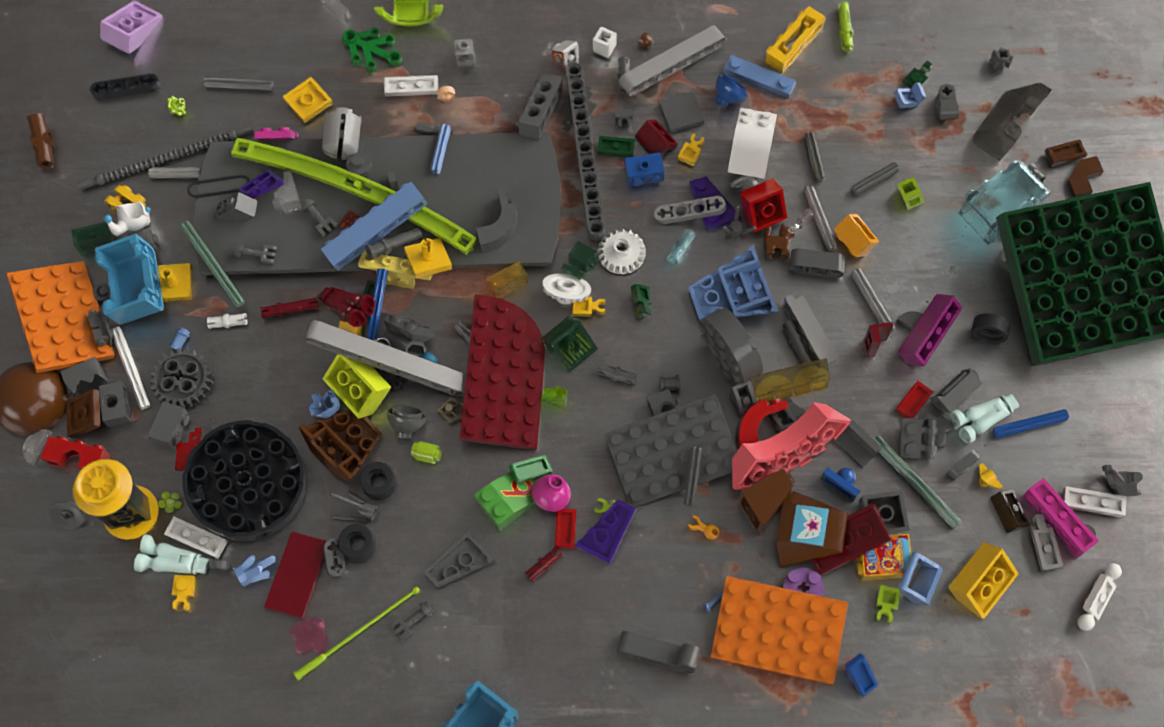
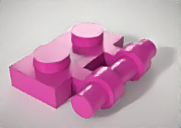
(282, 134)

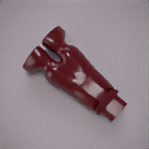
(348, 305)

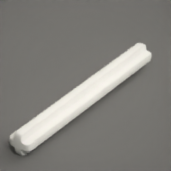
(130, 369)

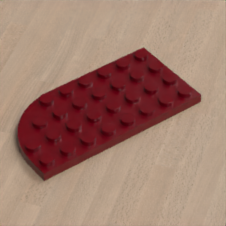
(503, 376)

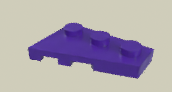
(705, 188)
(606, 535)

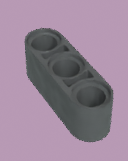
(817, 262)

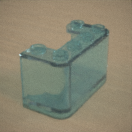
(1005, 192)

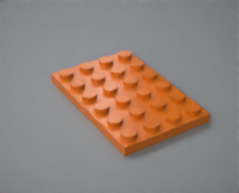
(54, 315)
(779, 630)

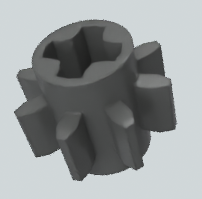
(1001, 59)

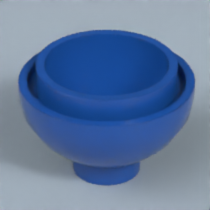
(729, 90)

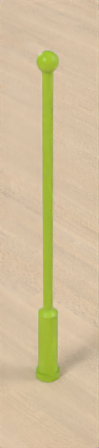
(322, 657)

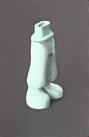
(982, 416)
(168, 558)

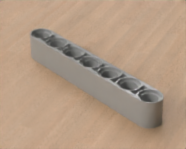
(672, 60)

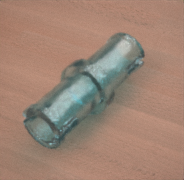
(681, 246)

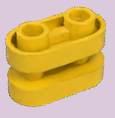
(123, 193)

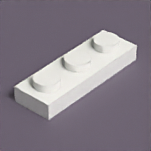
(411, 85)
(1095, 501)
(195, 537)

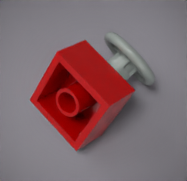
(761, 203)

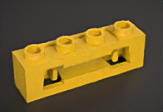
(778, 55)

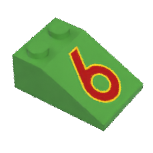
(505, 500)

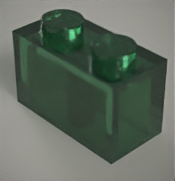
(92, 236)

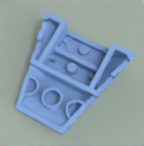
(734, 286)

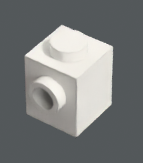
(604, 42)

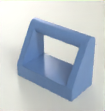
(925, 580)

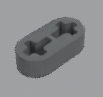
(964, 464)
(328, 558)

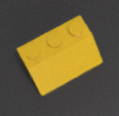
(984, 579)

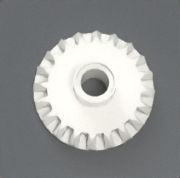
(621, 261)
(566, 288)

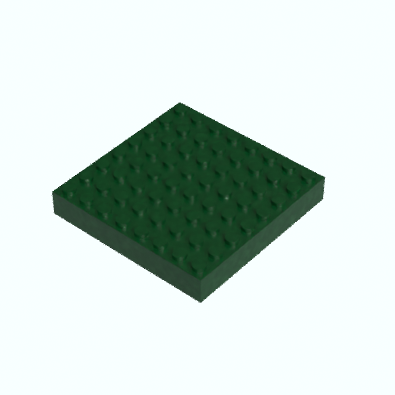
(1087, 271)

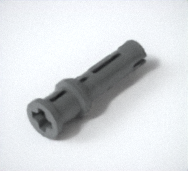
(386, 245)

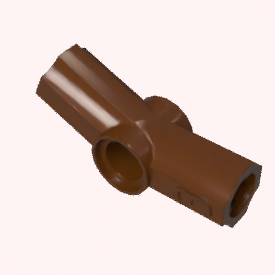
(41, 140)

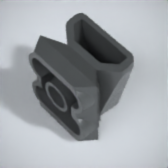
(407, 334)

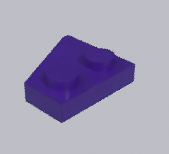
(261, 184)

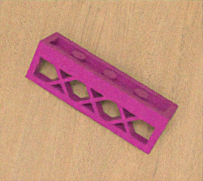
(1060, 517)

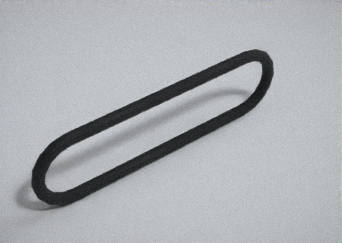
(212, 180)

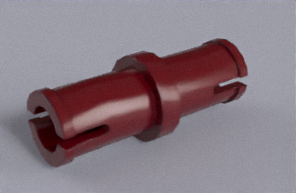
(543, 564)

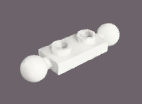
(1099, 596)

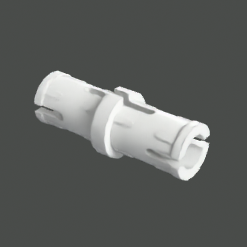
(227, 320)

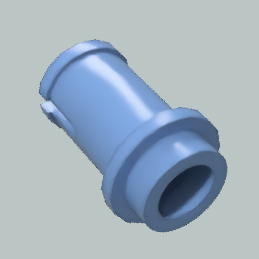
(179, 339)

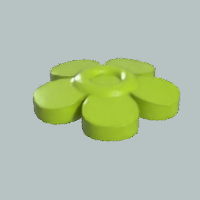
(169, 502)

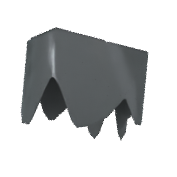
(84, 376)

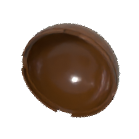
(31, 399)

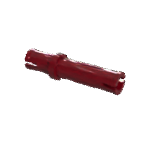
(290, 307)

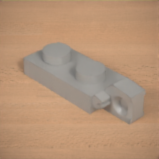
(1045, 544)

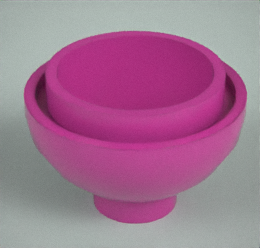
(551, 493)

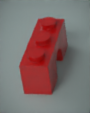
(60, 451)

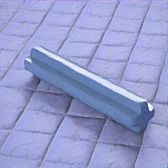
(440, 149)

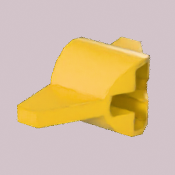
(988, 477)

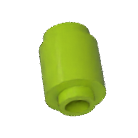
(426, 452)

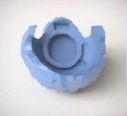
(324, 406)

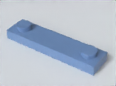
(759, 76)

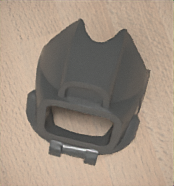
(1123, 482)

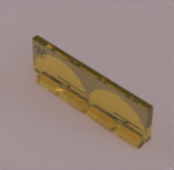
(795, 378)

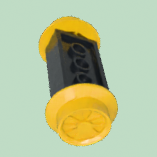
(108, 493)

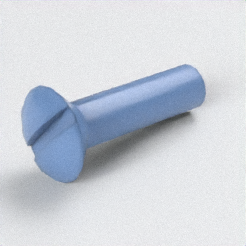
(707, 606)

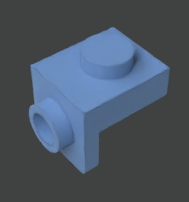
(910, 96)

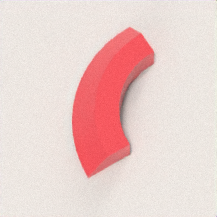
(788, 448)

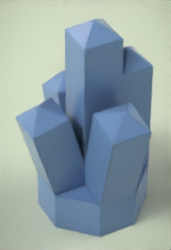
(252, 570)

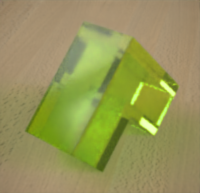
(555, 396)

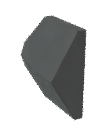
(784, 418)

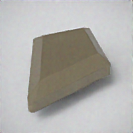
(451, 410)

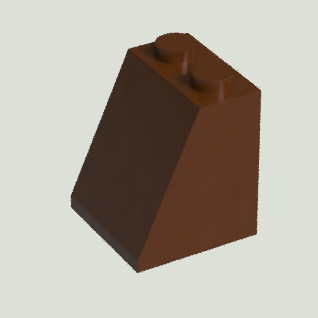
(766, 498)

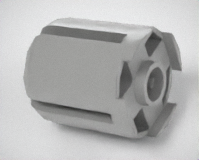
(341, 120)

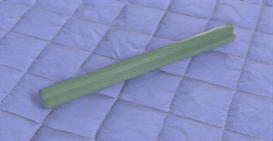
(212, 264)
(918, 484)

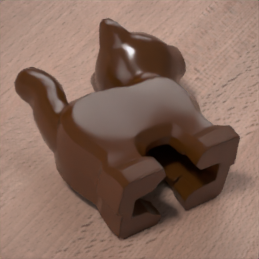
(778, 243)

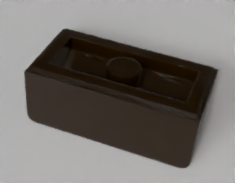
(1009, 510)

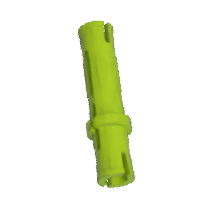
(846, 32)

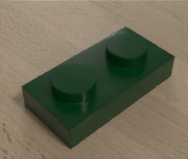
(616, 146)

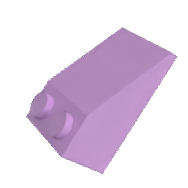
(129, 26)

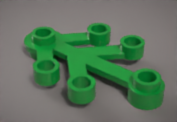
(370, 46)

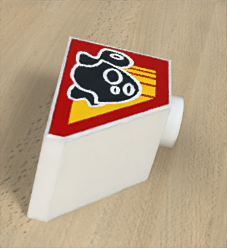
(565, 53)

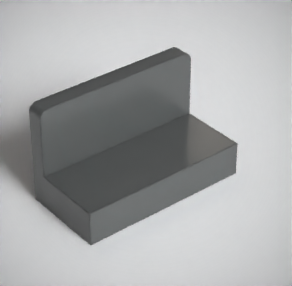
(858, 444)

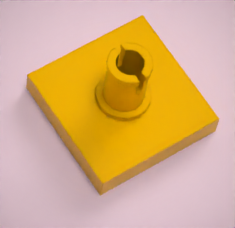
(428, 257)
(176, 281)

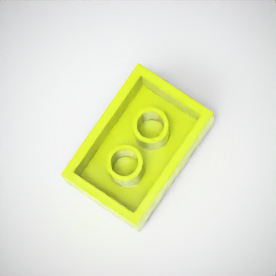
(356, 385)

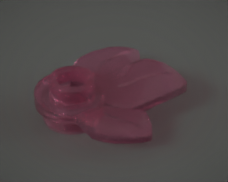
(308, 638)

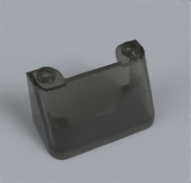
(998, 129)

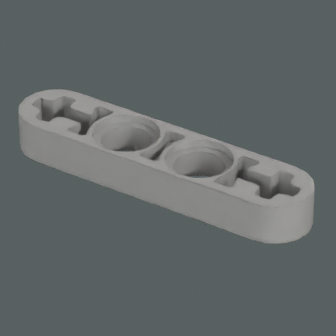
(690, 207)

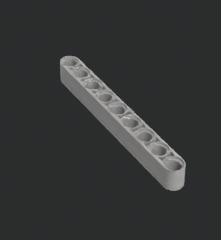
(385, 358)

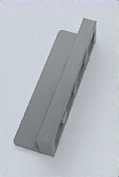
(809, 327)

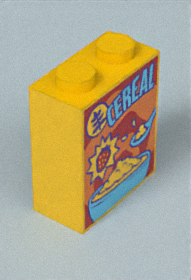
(886, 561)

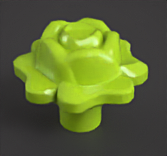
(176, 106)

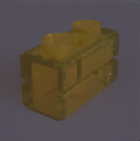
(507, 280)

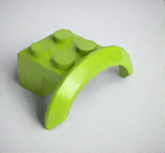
(410, 12)

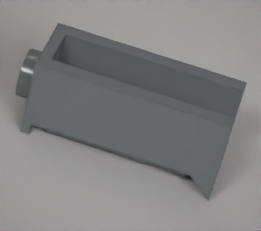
(956, 391)

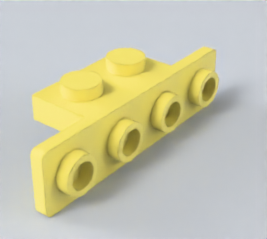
(398, 269)

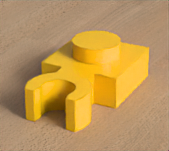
(691, 151)
(586, 307)
(183, 588)

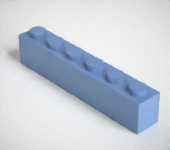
(374, 225)

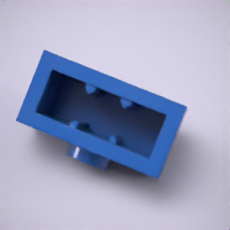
(644, 169)

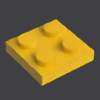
(307, 100)

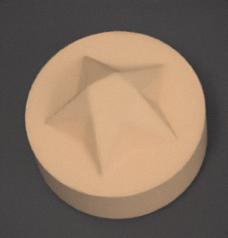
(446, 93)

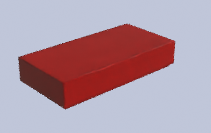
(914, 400)
(565, 529)

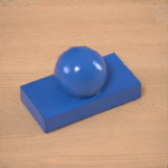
(842, 482)
(861, 675)

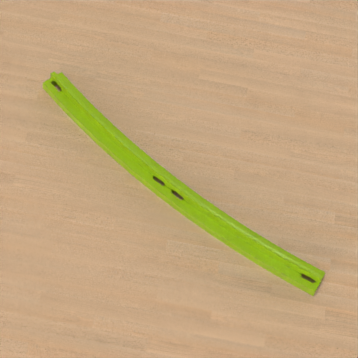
(337, 177)

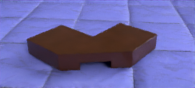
(1079, 180)

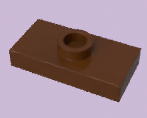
(1065, 152)

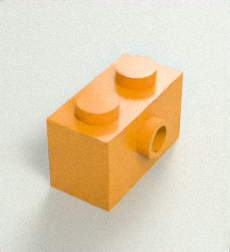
(856, 235)

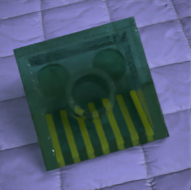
(569, 343)

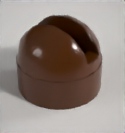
(645, 40)

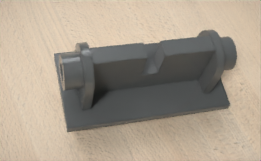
(104, 333)

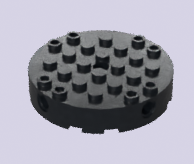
(240, 509)

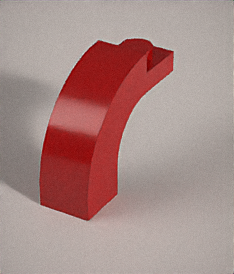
(750, 419)

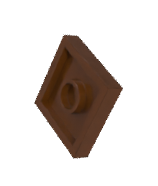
(83, 413)

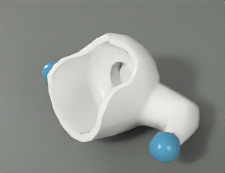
(130, 217)

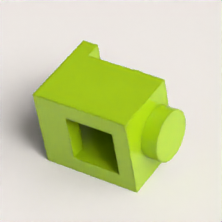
(910, 193)

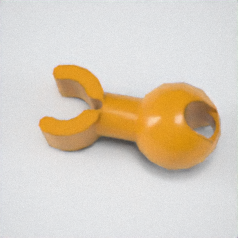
(709, 530)

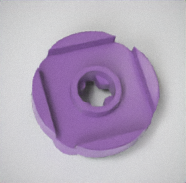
(804, 576)

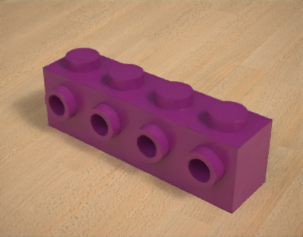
(930, 329)

